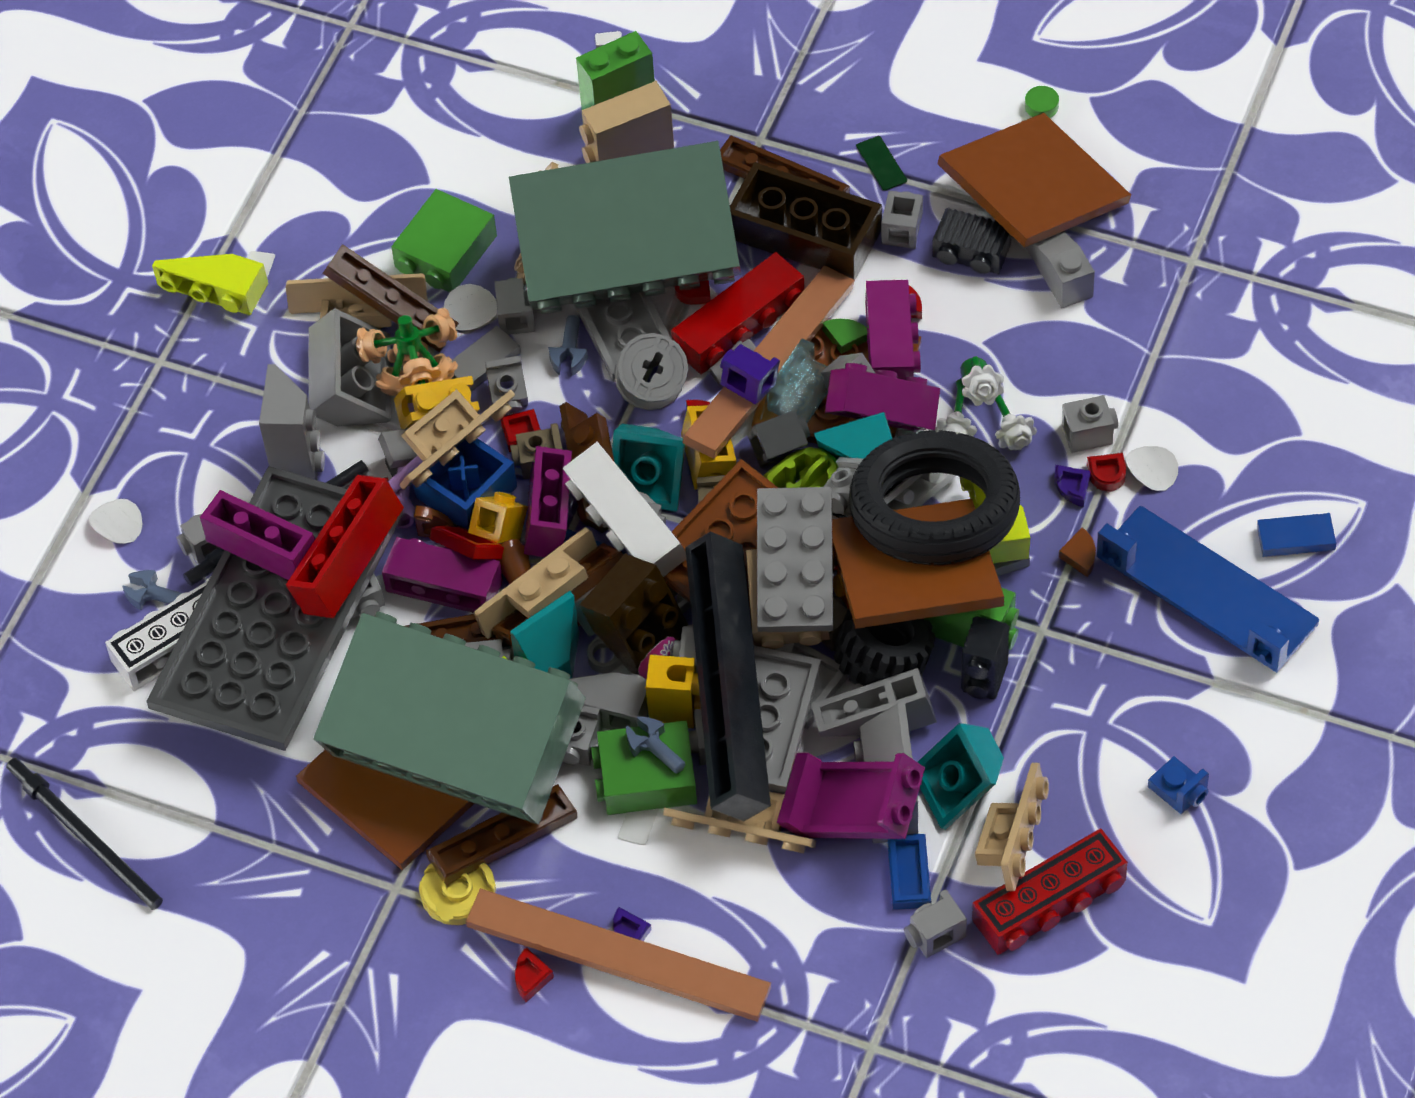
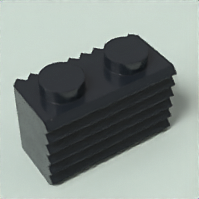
(971, 241)
(984, 658)

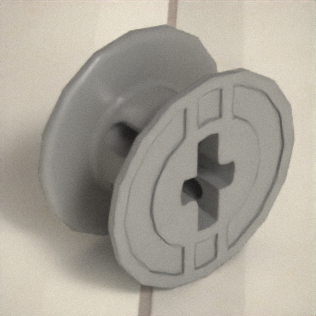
(637, 359)

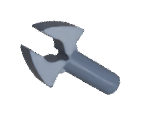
(568, 348)
(151, 591)
(653, 743)

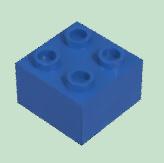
(469, 475)

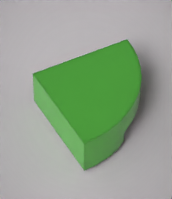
(845, 333)

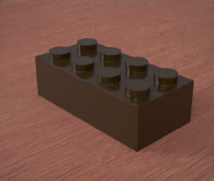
(805, 220)

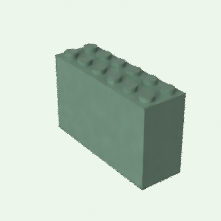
(625, 227)
(450, 716)

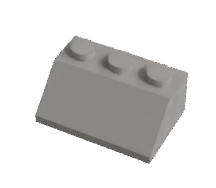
(339, 381)
(289, 427)
(881, 741)

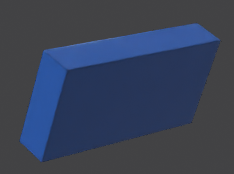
(1296, 534)
(909, 872)

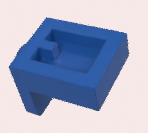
(1179, 785)

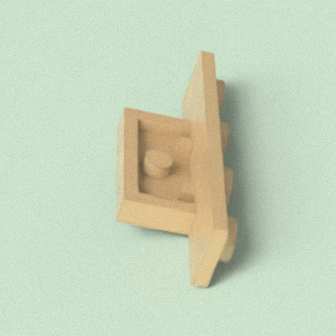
(325, 295)
(444, 428)
(540, 584)
(757, 828)
(1010, 828)

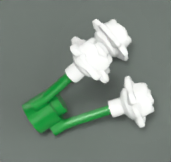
(985, 385)

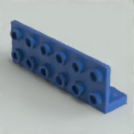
(1206, 587)

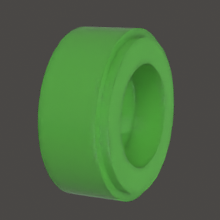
(1042, 100)

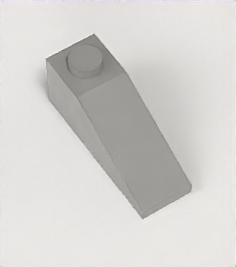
(1064, 268)
(617, 696)
(848, 711)

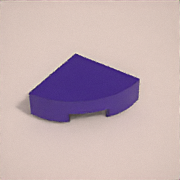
(1072, 483)
(630, 925)

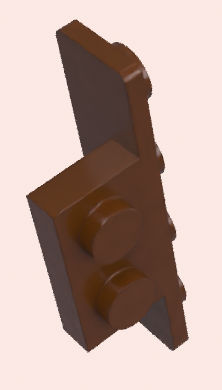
(579, 436)

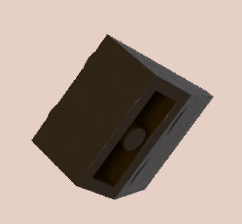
(633, 610)

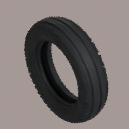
(941, 540)

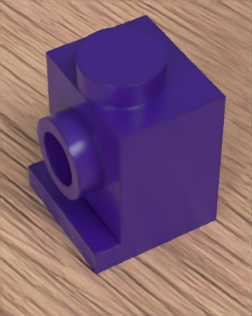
(748, 373)

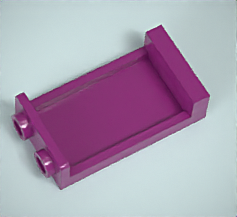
(851, 798)

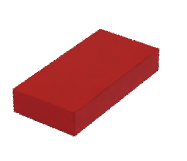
(470, 545)

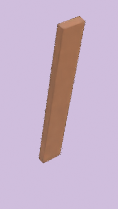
(800, 321)
(619, 955)

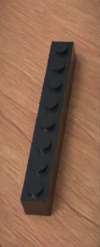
(727, 677)

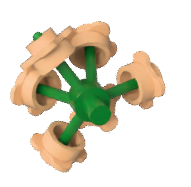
(408, 352)

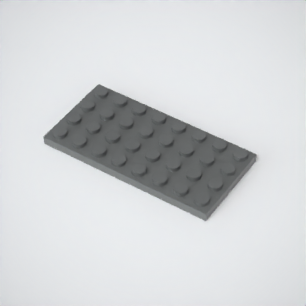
(248, 647)

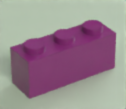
(890, 327)
(860, 394)
(547, 501)
(255, 534)
(440, 575)

